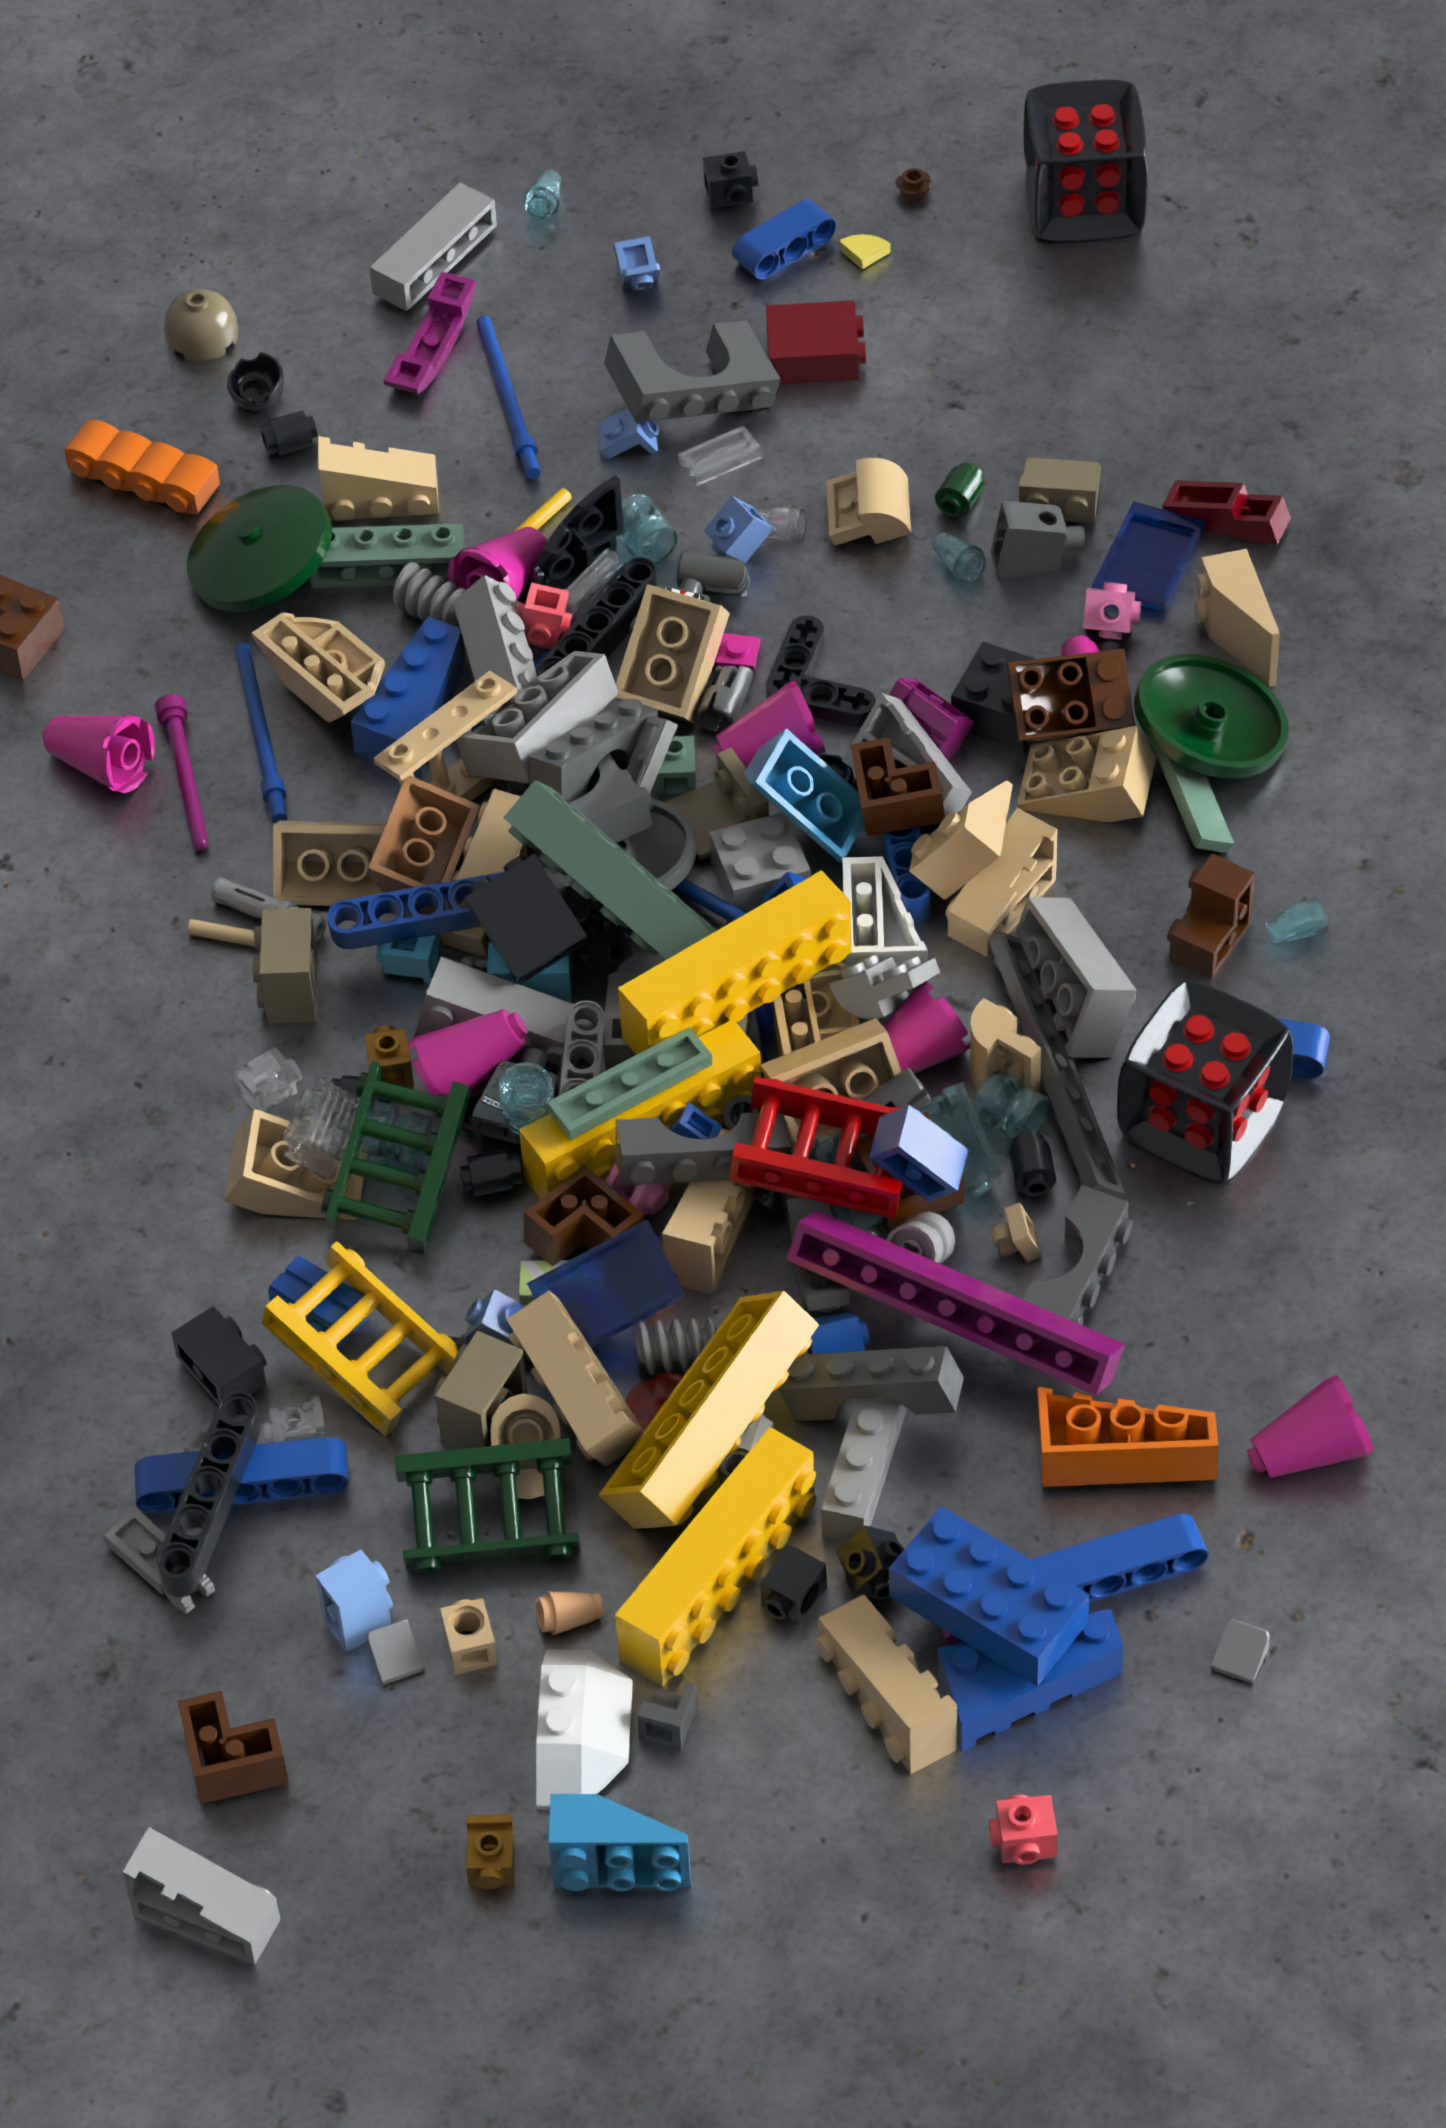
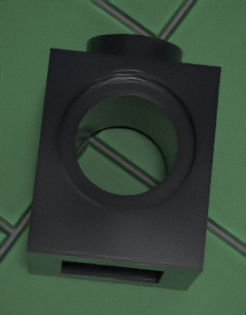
(793, 1585)

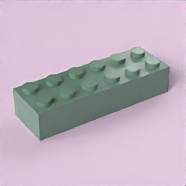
(604, 872)

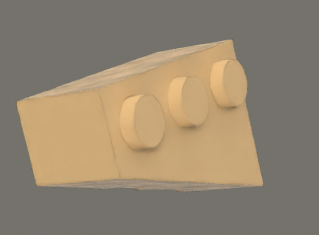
(376, 483)
(1000, 891)

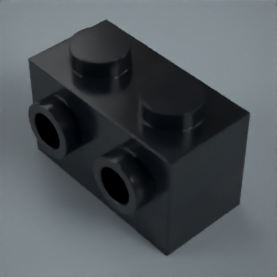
(218, 1355)

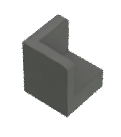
(668, 1716)

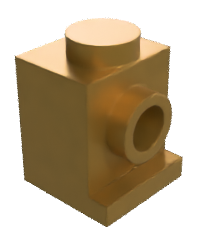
(390, 1049)
(490, 1850)

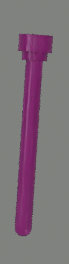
(172, 713)

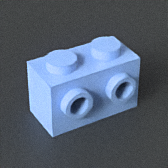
(354, 1598)

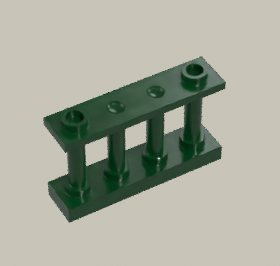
(427, 1184)
(462, 1466)

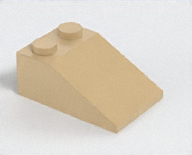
(1238, 612)
(962, 843)
(272, 1183)

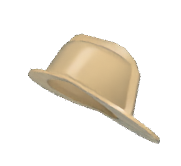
(520, 1421)

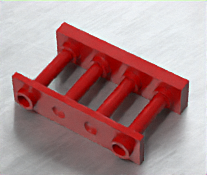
(807, 1177)

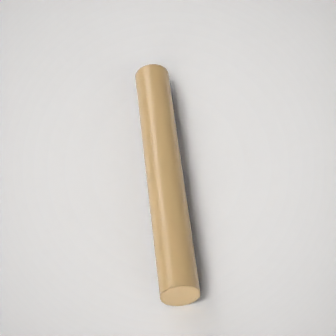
(221, 932)

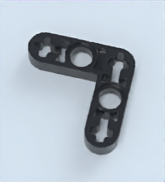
(810, 686)

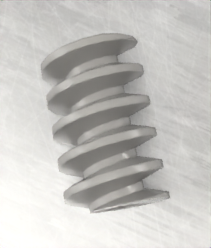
(426, 595)
(672, 1345)

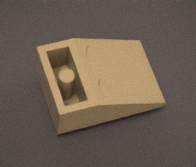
(1089, 776)

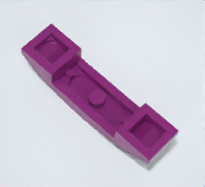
(435, 335)

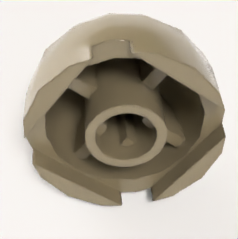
(200, 325)

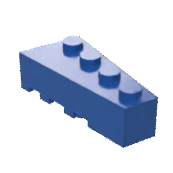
(411, 689)
(994, 1696)

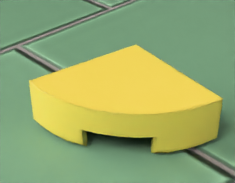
(864, 249)

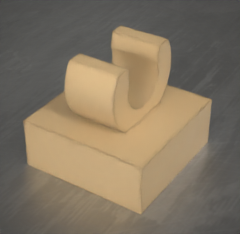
(1017, 1234)

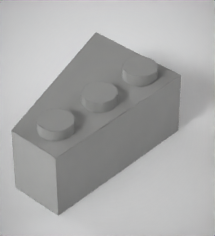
(910, 747)
(198, 1898)

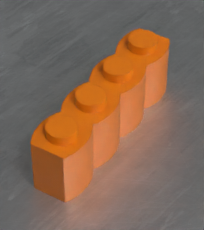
(145, 467)

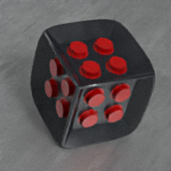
(1085, 160)
(1204, 1080)

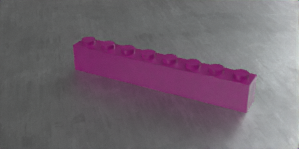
(956, 1302)

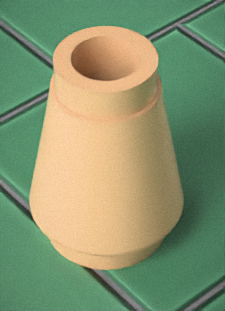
(567, 1610)

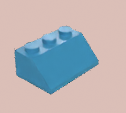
(807, 792)

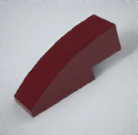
(1230, 509)

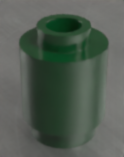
(960, 490)

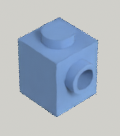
(737, 530)

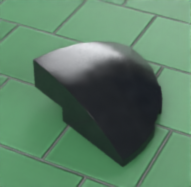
(582, 537)

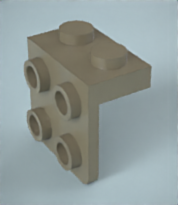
(1063, 483)

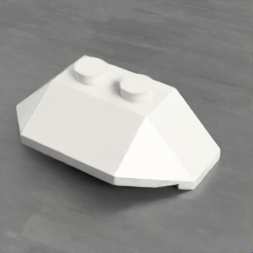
(580, 1724)

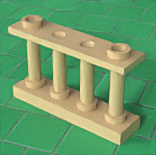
(442, 728)

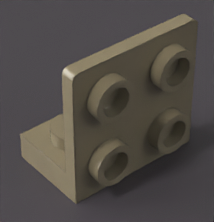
(721, 802)

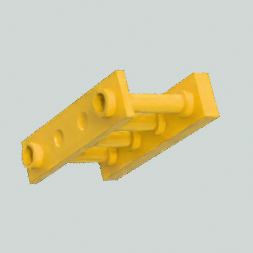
(347, 1376)

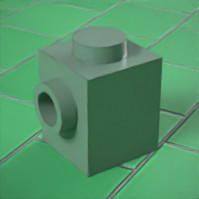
(678, 769)

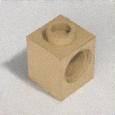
(473, 1650)

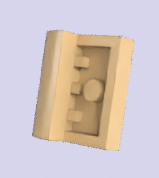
(869, 502)
(1000, 1048)

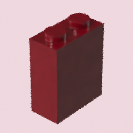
(815, 341)

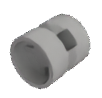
(925, 1235)

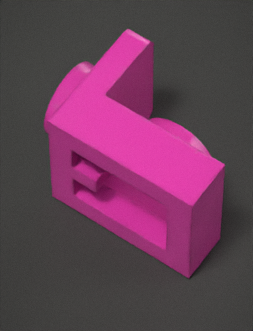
(738, 651)

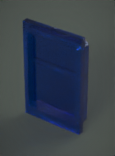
(1151, 554)
(613, 1284)

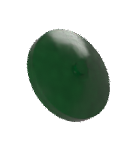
(259, 548)
(1211, 716)

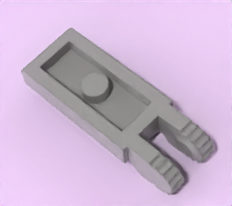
(138, 1544)

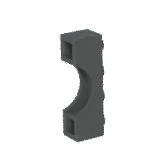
(572, 759)
(654, 1154)
(1094, 1230)
(917, 1378)

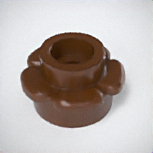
(913, 184)

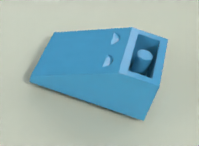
(613, 1847)

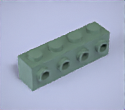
(380, 553)

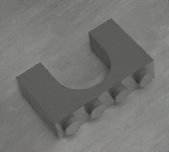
(660, 393)
(613, 805)

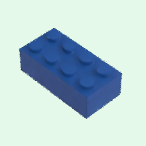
(989, 1595)

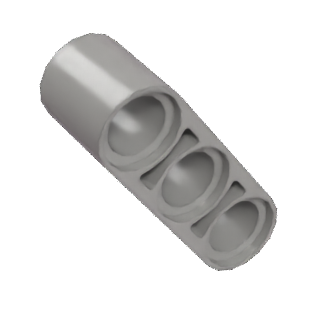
(581, 1044)

